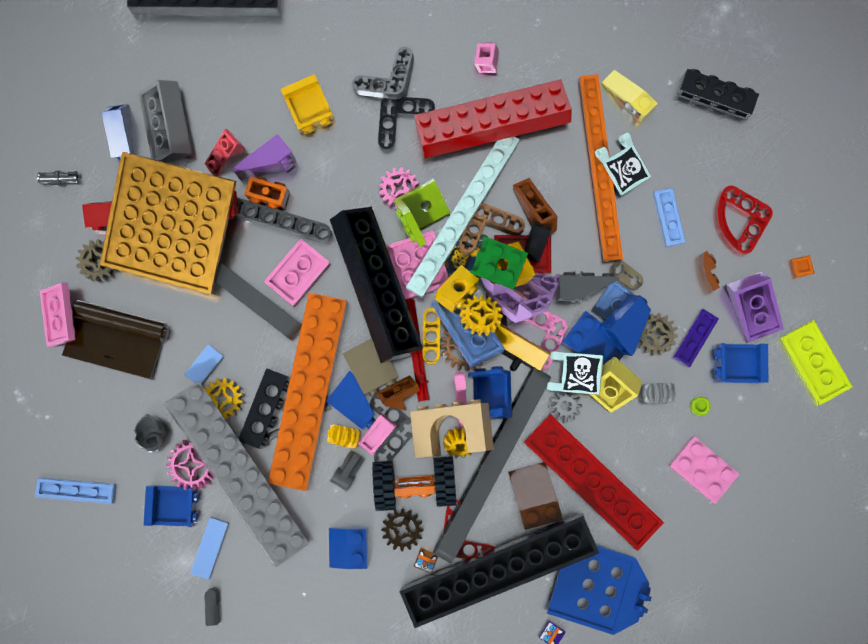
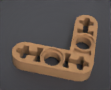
(481, 220)

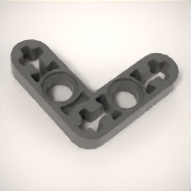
(389, 84)
(403, 419)

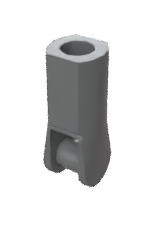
(211, 607)

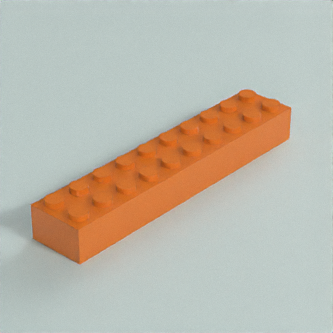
(308, 392)

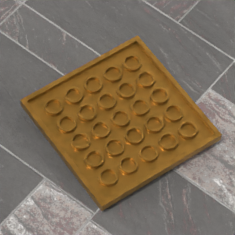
(167, 222)

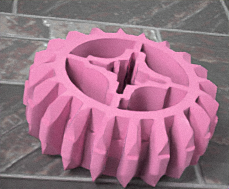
(175, 465)

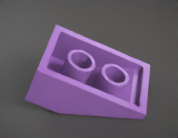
(268, 159)
(755, 306)

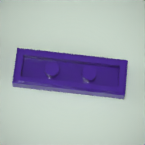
(695, 338)

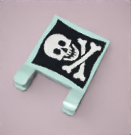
(625, 167)
(580, 373)

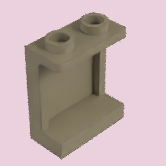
(367, 368)

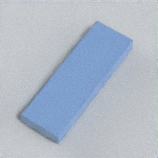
(669, 217)
(209, 548)

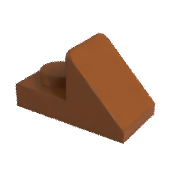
(394, 394)

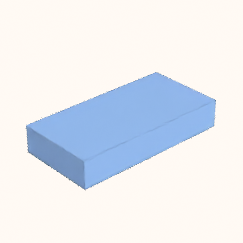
(204, 365)

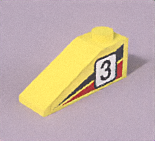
(630, 95)

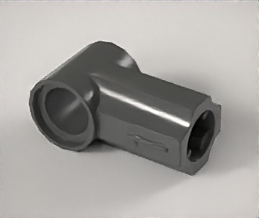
(345, 474)

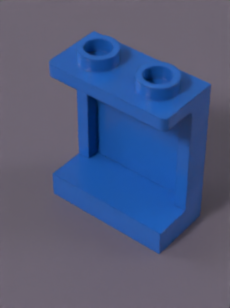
(741, 363)
(494, 388)
(170, 506)

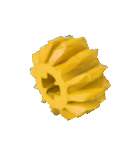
(343, 436)
(456, 442)

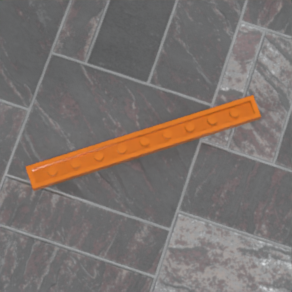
(602, 182)

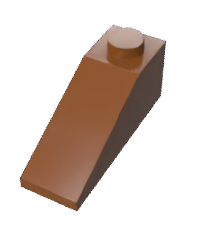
(535, 205)

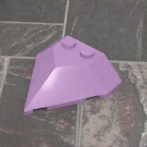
(524, 300)

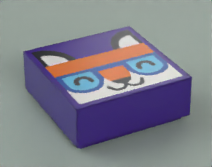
(552, 633)

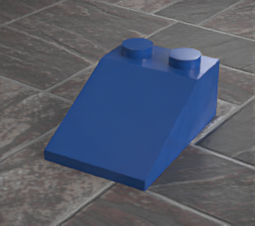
(590, 339)

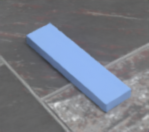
(75, 490)

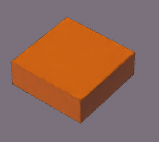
(802, 266)

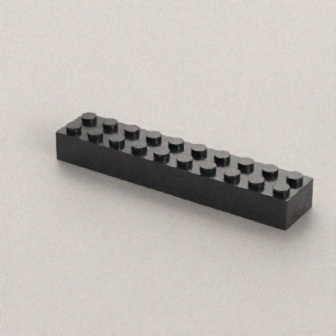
(499, 570)

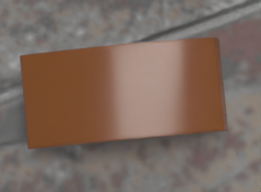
(707, 263)

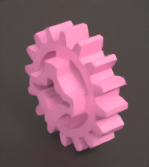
(391, 183)

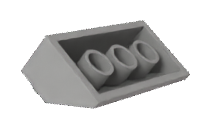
(165, 121)

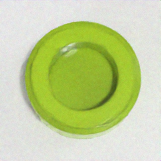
(700, 406)

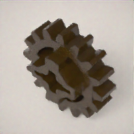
(411, 533)

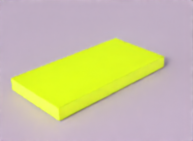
(815, 362)

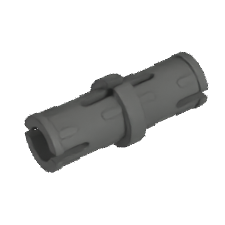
(58, 177)

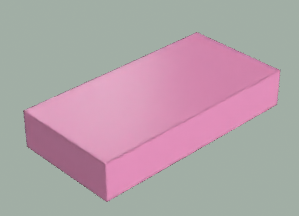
(377, 434)

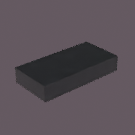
(537, 241)

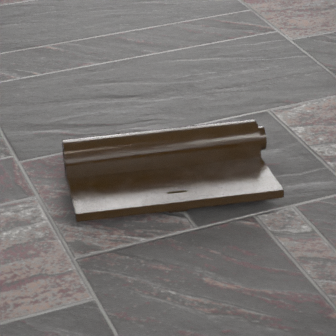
(125, 337)

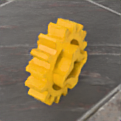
(482, 314)
(224, 391)

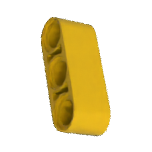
(428, 345)

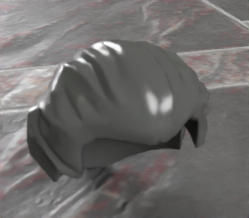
(150, 433)

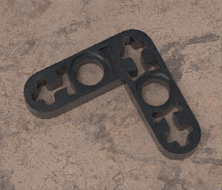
(398, 110)

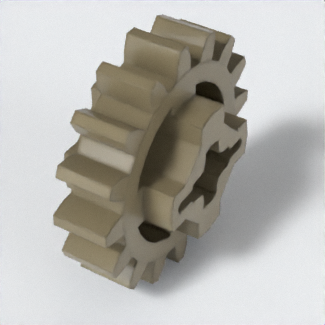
(88, 262)
(656, 342)

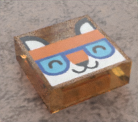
(426, 560)

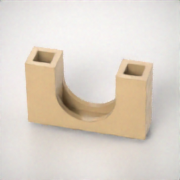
(474, 418)

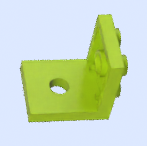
(415, 217)

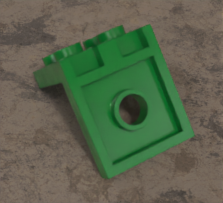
(488, 257)

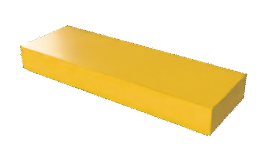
(522, 347)

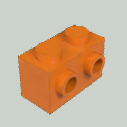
(268, 193)

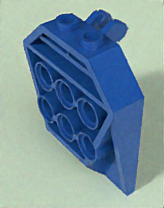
(624, 605)

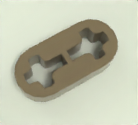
(629, 272)

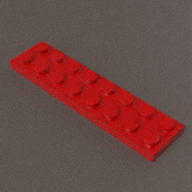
(593, 482)

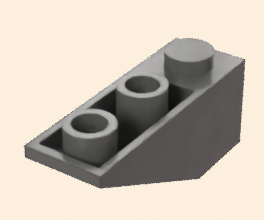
(575, 287)

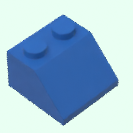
(348, 548)

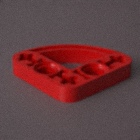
(755, 219)

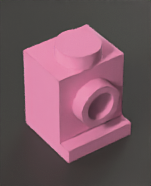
(486, 57)

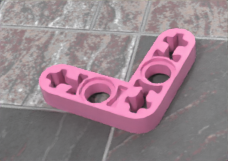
(549, 326)
(460, 388)

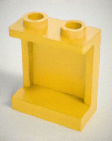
(307, 104)

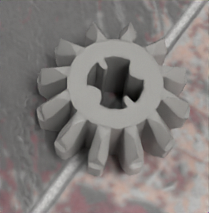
(659, 393)
(572, 409)

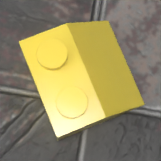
(617, 385)

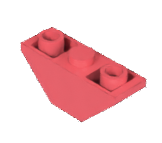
(225, 153)

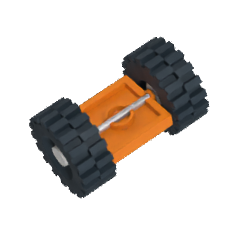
(387, 489)

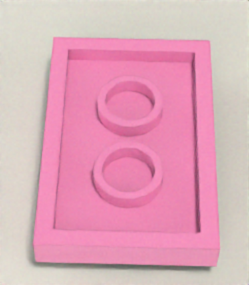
(297, 272)
(57, 314)
(704, 470)

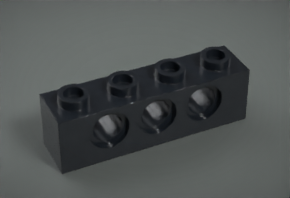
(725, 103)
(248, 434)

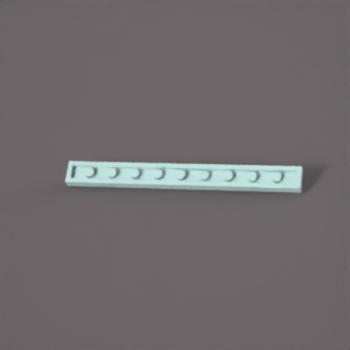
(461, 216)

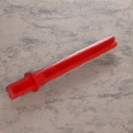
(417, 359)

